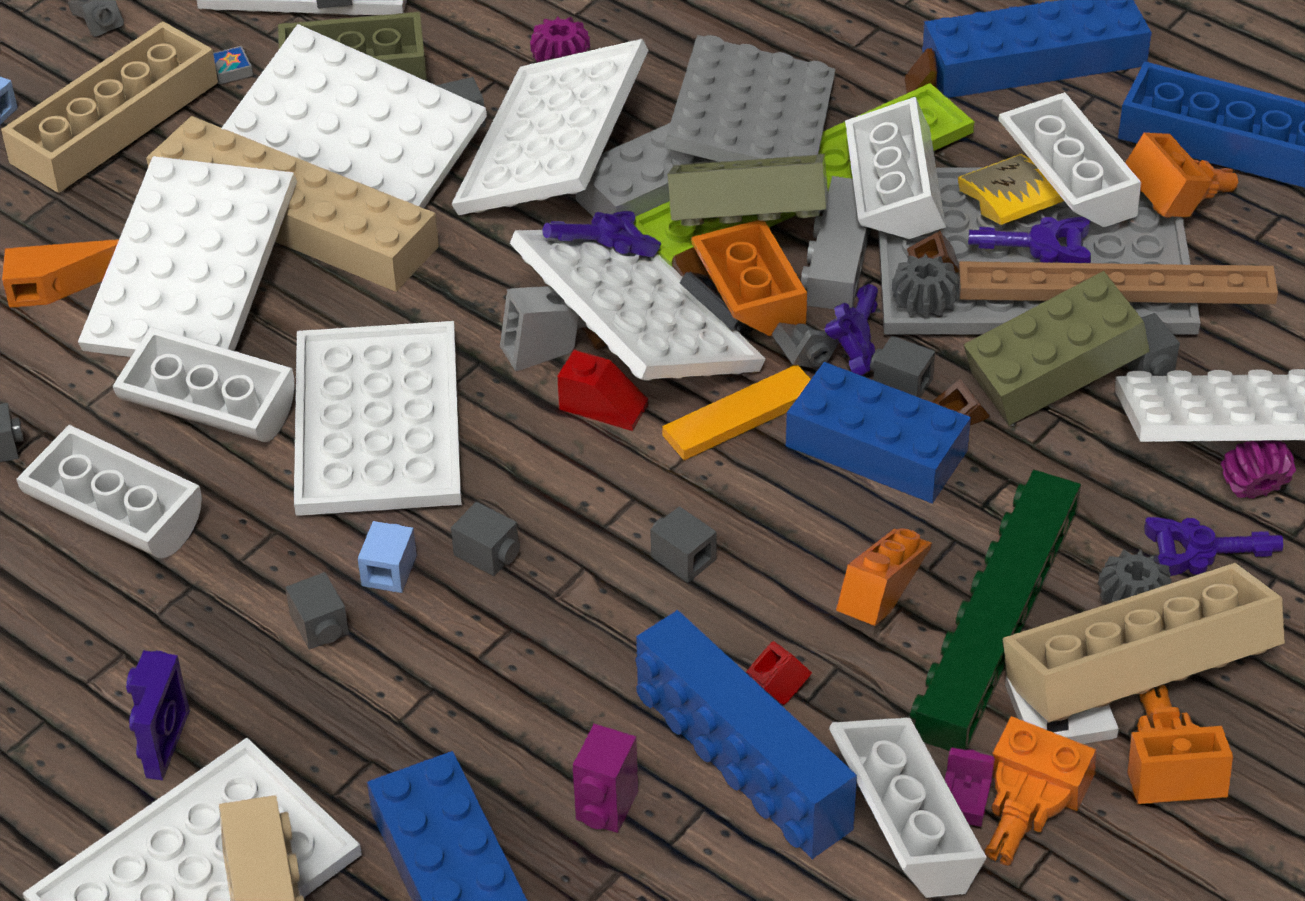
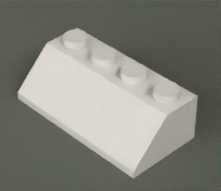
(1075, 159)
(895, 171)
(911, 804)

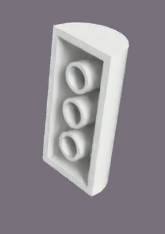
(208, 385)
(114, 492)

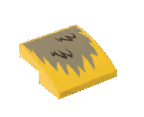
(1009, 189)

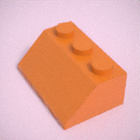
(753, 275)

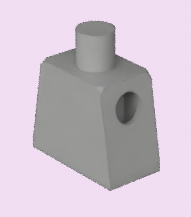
(537, 326)

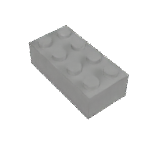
(634, 175)

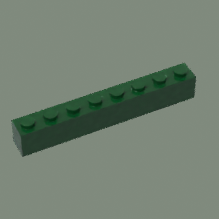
(999, 607)

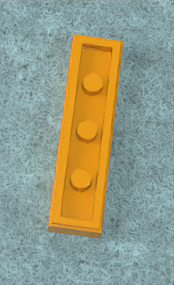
(735, 413)

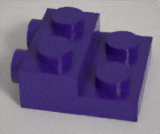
(158, 709)

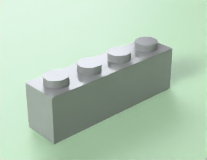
(838, 251)

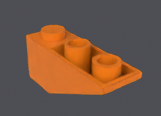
(53, 271)
(881, 575)

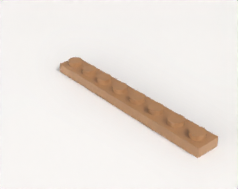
(1135, 281)

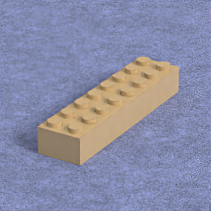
(327, 213)

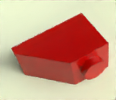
(599, 391)

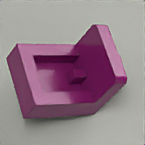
(970, 781)

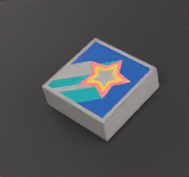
(232, 65)

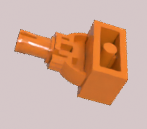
(1173, 178)
(1176, 757)
(1035, 776)

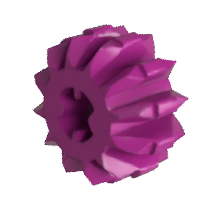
(558, 39)
(1258, 467)

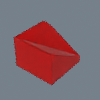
(778, 672)

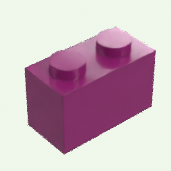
(605, 778)

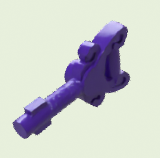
(609, 230)
(1041, 240)
(853, 329)
(1202, 544)

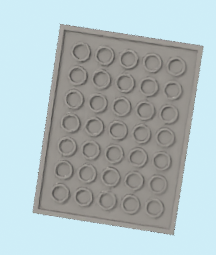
(1137, 240)

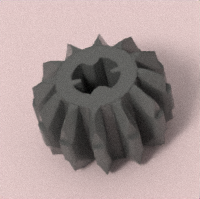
(925, 285)
(1131, 575)

